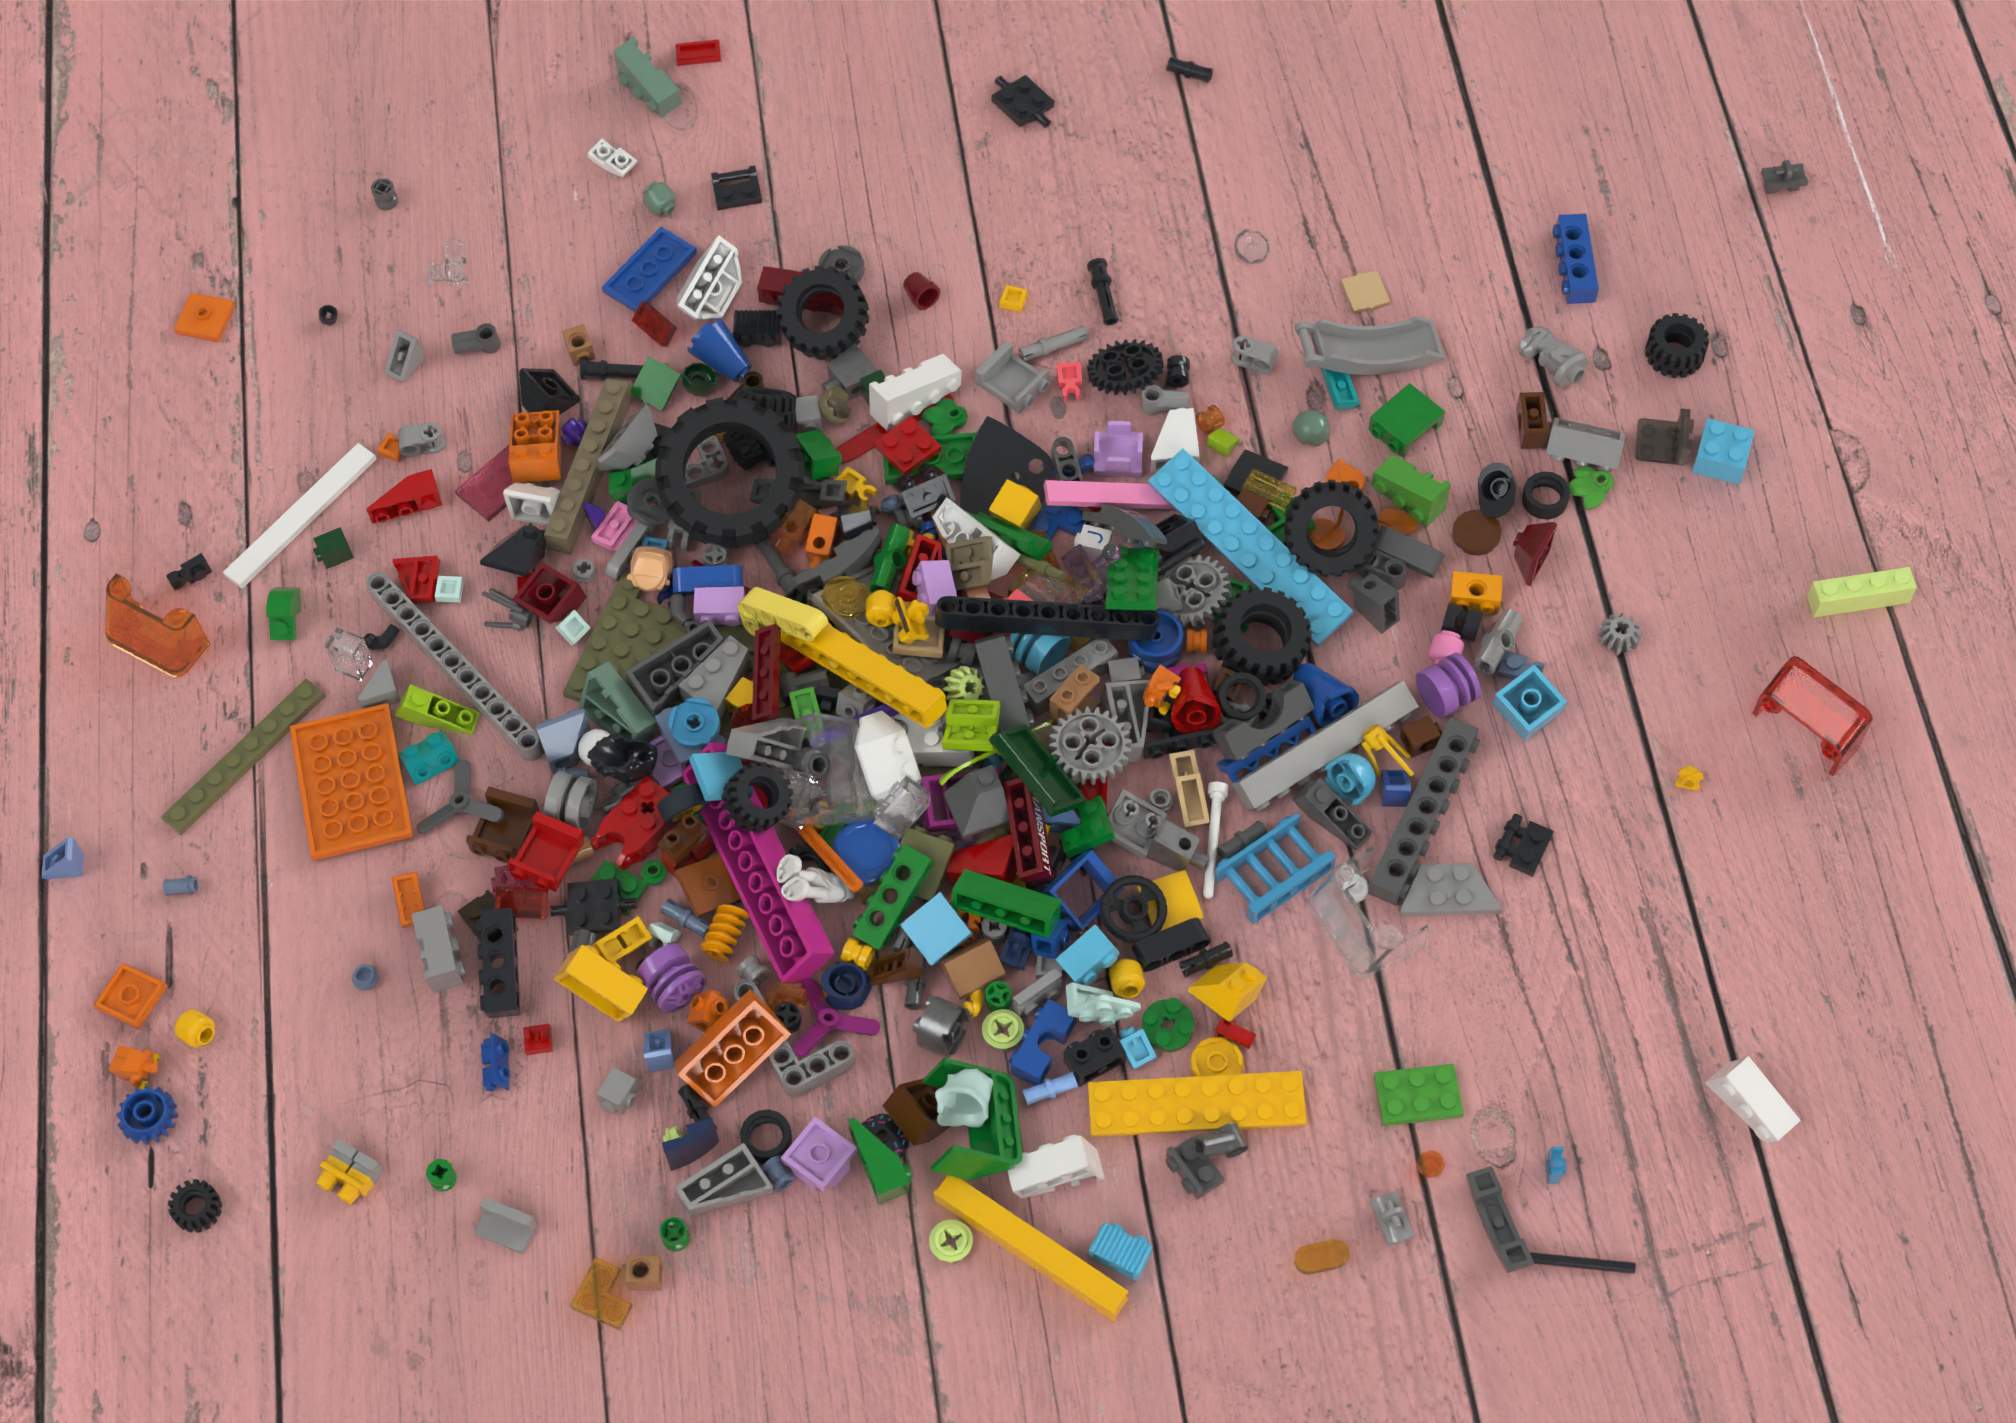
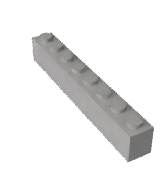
(1323, 746)

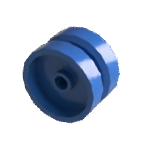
(1164, 648)

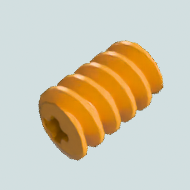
(721, 932)

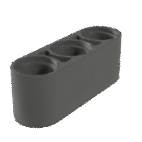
(1065, 461)
(1413, 553)

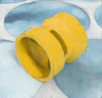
(859, 954)

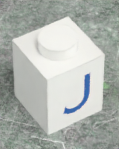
(1093, 540)

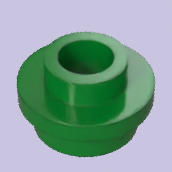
(657, 878)

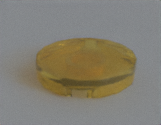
(845, 596)

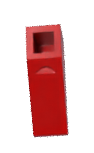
(409, 496)

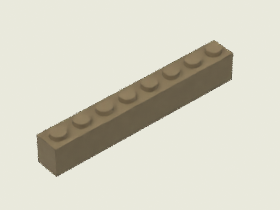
(584, 475)

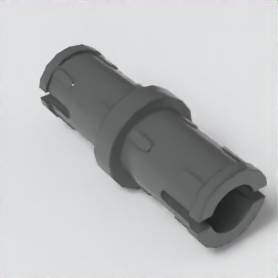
(1242, 840)

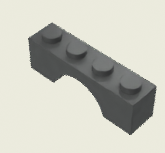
(1288, 705)

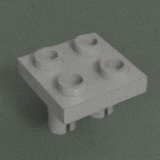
(1135, 823)

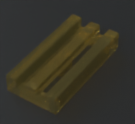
(1275, 497)

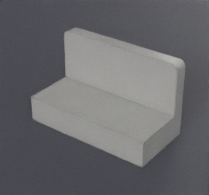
(505, 1225)

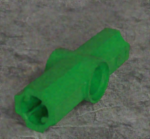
(890, 558)

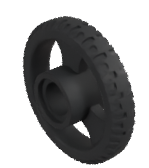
(1111, 902)

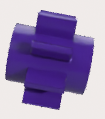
(573, 431)

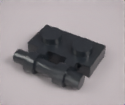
(1530, 849)

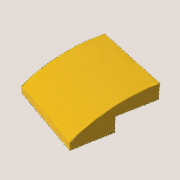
(1180, 900)

